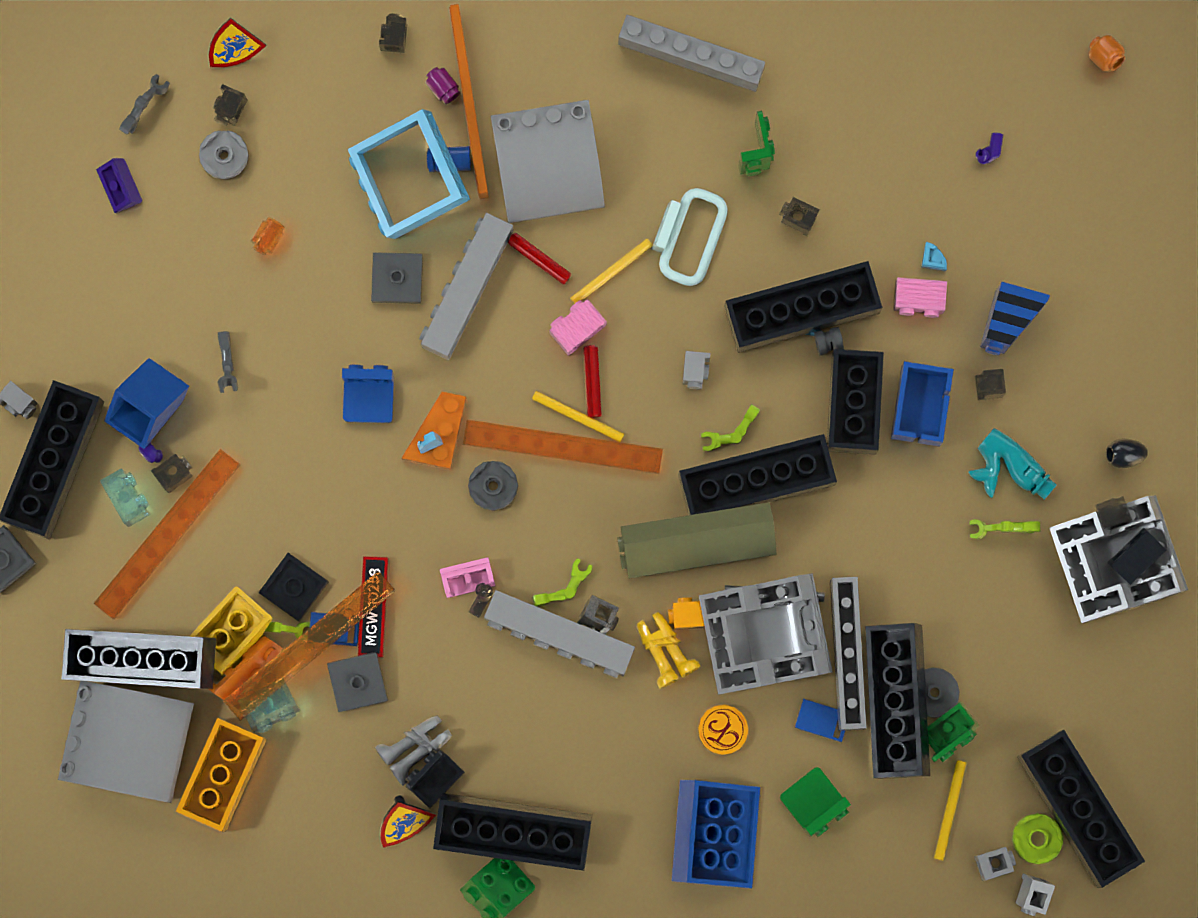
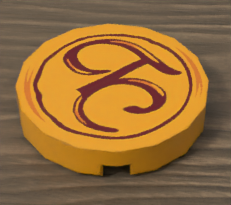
(723, 729)

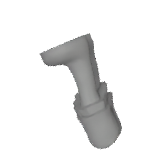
(416, 736)

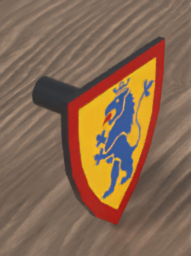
(233, 45)
(403, 822)

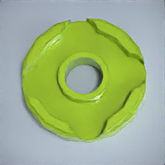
(1052, 838)

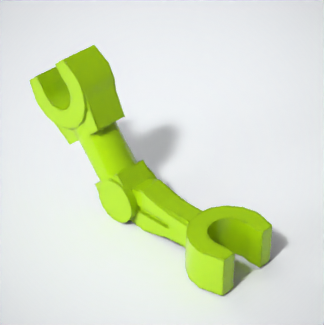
(732, 438)
(1005, 526)
(563, 594)
(277, 627)

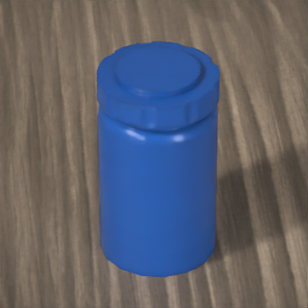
(460, 156)

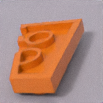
(445, 421)
(252, 661)

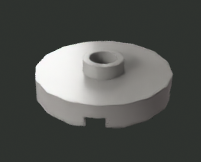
(222, 142)

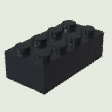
(855, 401)

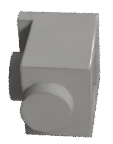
(695, 369)
(17, 401)
(985, 868)
(1041, 891)

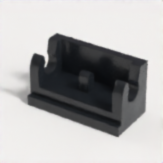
(1136, 556)

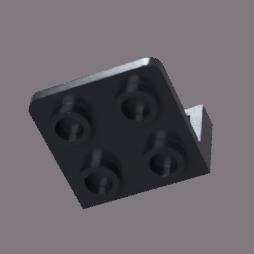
(434, 778)

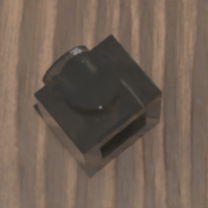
(394, 34)
(229, 106)
(808, 213)
(990, 384)
(171, 482)
(1113, 512)
(601, 608)

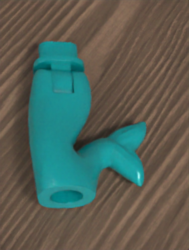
(1020, 464)

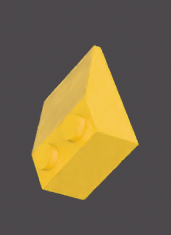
(236, 626)

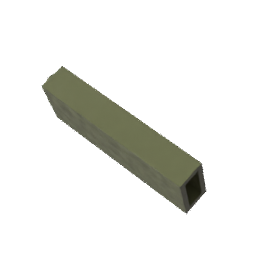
(697, 540)

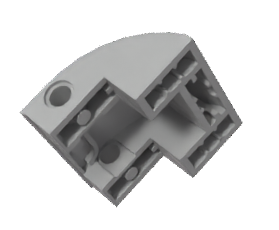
(548, 161)
(1094, 584)
(765, 633)
(125, 741)

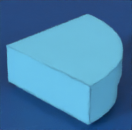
(933, 258)
(430, 442)

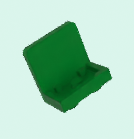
(755, 161)
(951, 729)
(815, 802)
(497, 888)

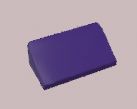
(119, 184)

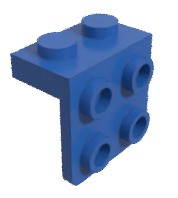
(368, 394)

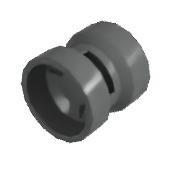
(828, 340)

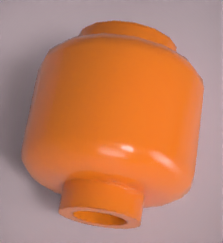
(1106, 53)

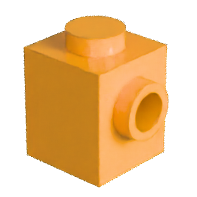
(686, 614)

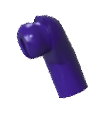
(992, 151)
(151, 454)

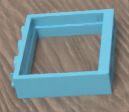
(442, 157)

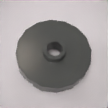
(493, 472)
(947, 688)

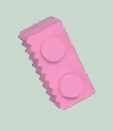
(920, 297)
(577, 327)

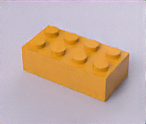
(221, 775)

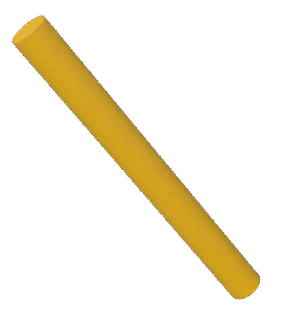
(611, 271)
(578, 416)
(950, 810)

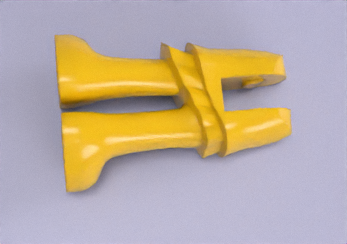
(665, 638)

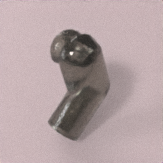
(484, 594)

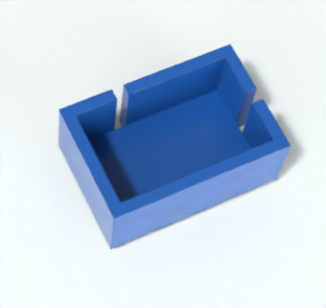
(920, 405)

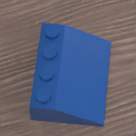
(715, 833)

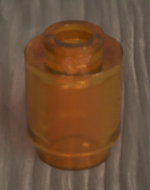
(267, 236)

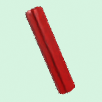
(539, 258)
(592, 381)

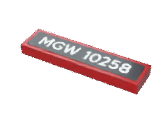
(373, 624)

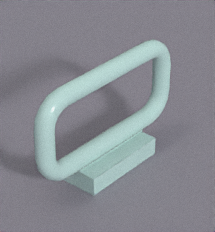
(671, 227)

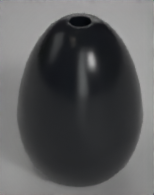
(1126, 453)

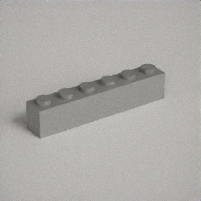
(691, 53)
(467, 286)
(559, 633)
(848, 653)

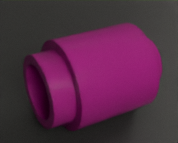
(442, 85)

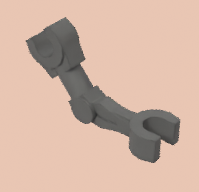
(131, 121)
(227, 363)

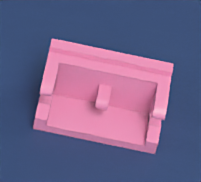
(465, 577)

